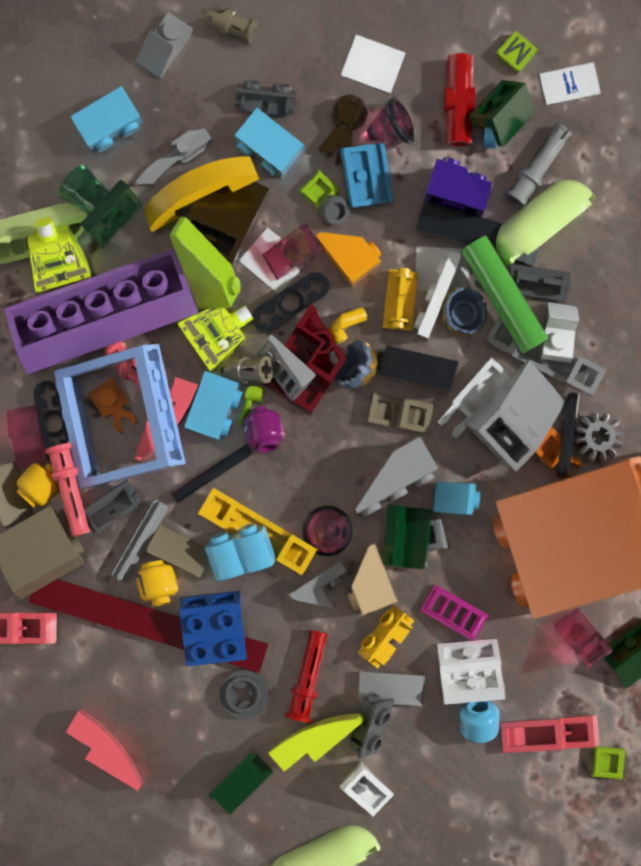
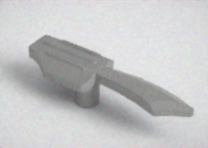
(183, 150)

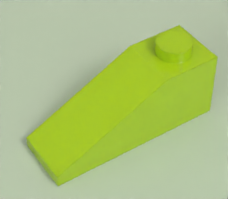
(205, 268)

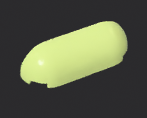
(541, 219)
(17, 228)
(337, 848)

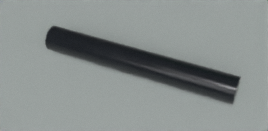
(568, 435)
(212, 473)

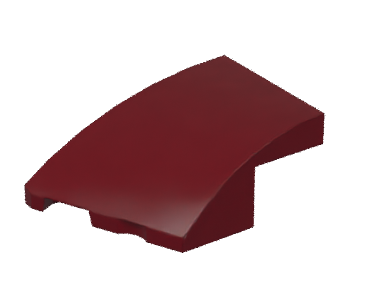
(317, 350)

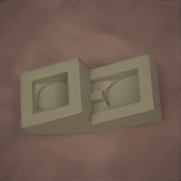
(399, 413)

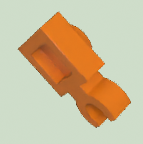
(110, 401)
(550, 449)

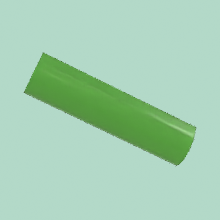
(504, 294)

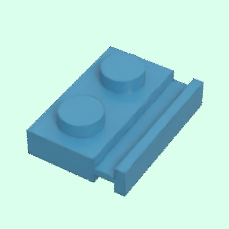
(366, 175)

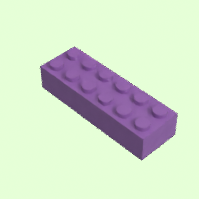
(100, 311)

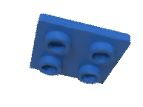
(212, 628)

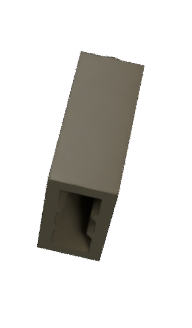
(38, 552)

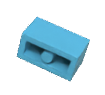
(107, 120)
(268, 143)
(212, 406)

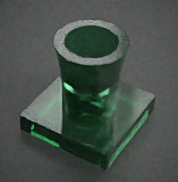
(105, 209)

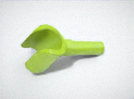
(253, 394)

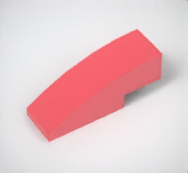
(186, 393)
(28, 628)
(550, 733)
(105, 749)

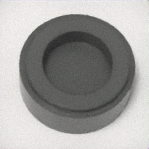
(334, 210)

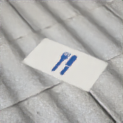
(570, 83)

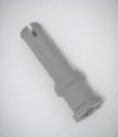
(530, 177)

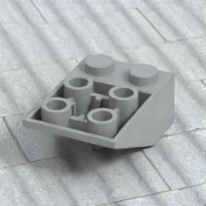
(517, 416)
(403, 468)

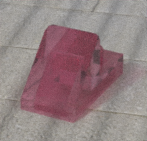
(292, 252)
(26, 436)
(582, 638)

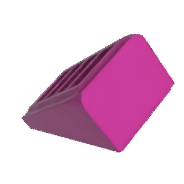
(475, 627)

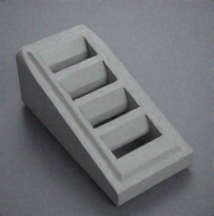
(288, 370)

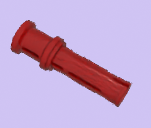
(304, 691)

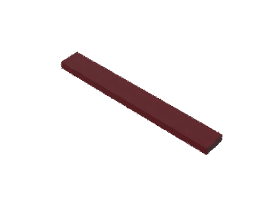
(129, 617)

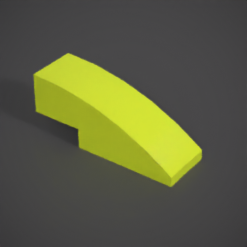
(314, 739)

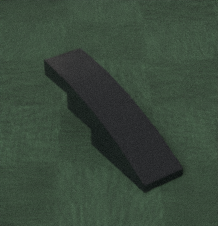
(462, 228)

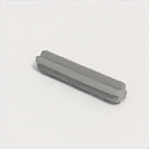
(139, 541)

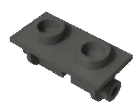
(277, 97)
(541, 282)
(118, 500)
(368, 737)

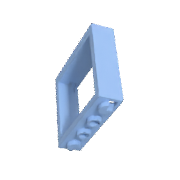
(158, 410)

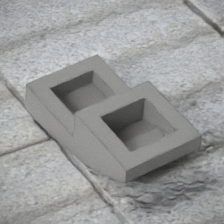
(403, 688)

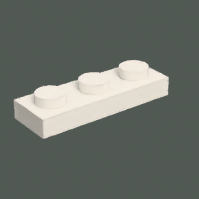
(436, 295)

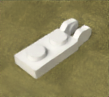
(476, 394)

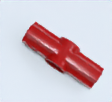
(459, 99)

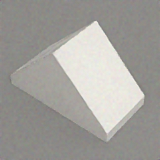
(365, 789)

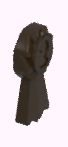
(349, 115)

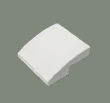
(470, 671)

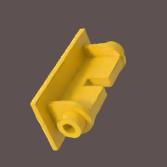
(400, 299)
(376, 646)

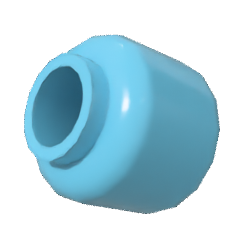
(479, 721)

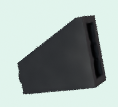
(417, 370)

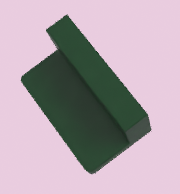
(504, 110)
(406, 537)
(626, 655)
(241, 782)

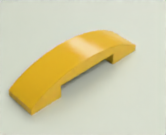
(197, 183)
(233, 515)

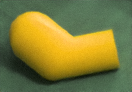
(344, 321)

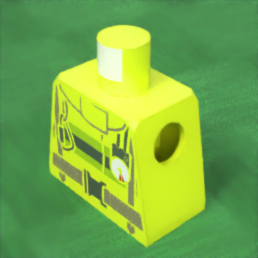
(55, 256)
(216, 333)

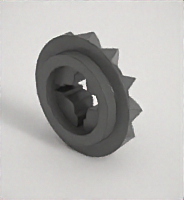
(247, 708)

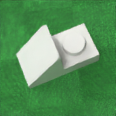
(560, 328)

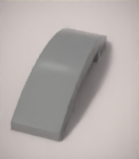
(578, 374)

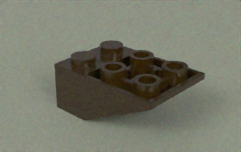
(228, 217)

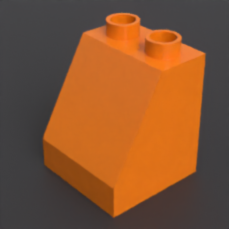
(574, 538)

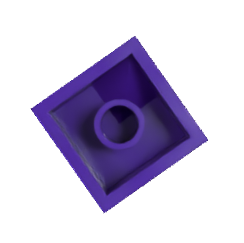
(456, 188)

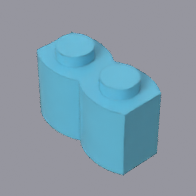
(240, 552)

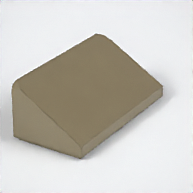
(12, 506)
(178, 551)

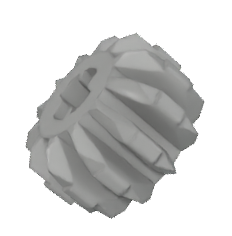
(603, 447)

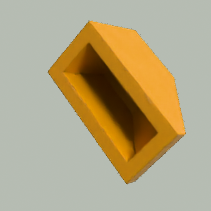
(350, 255)

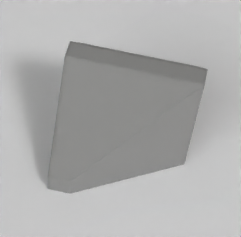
(438, 538)

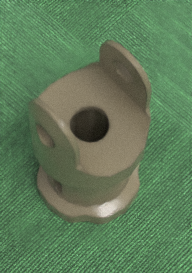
(228, 21)
(246, 370)

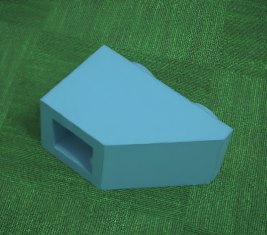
(455, 498)

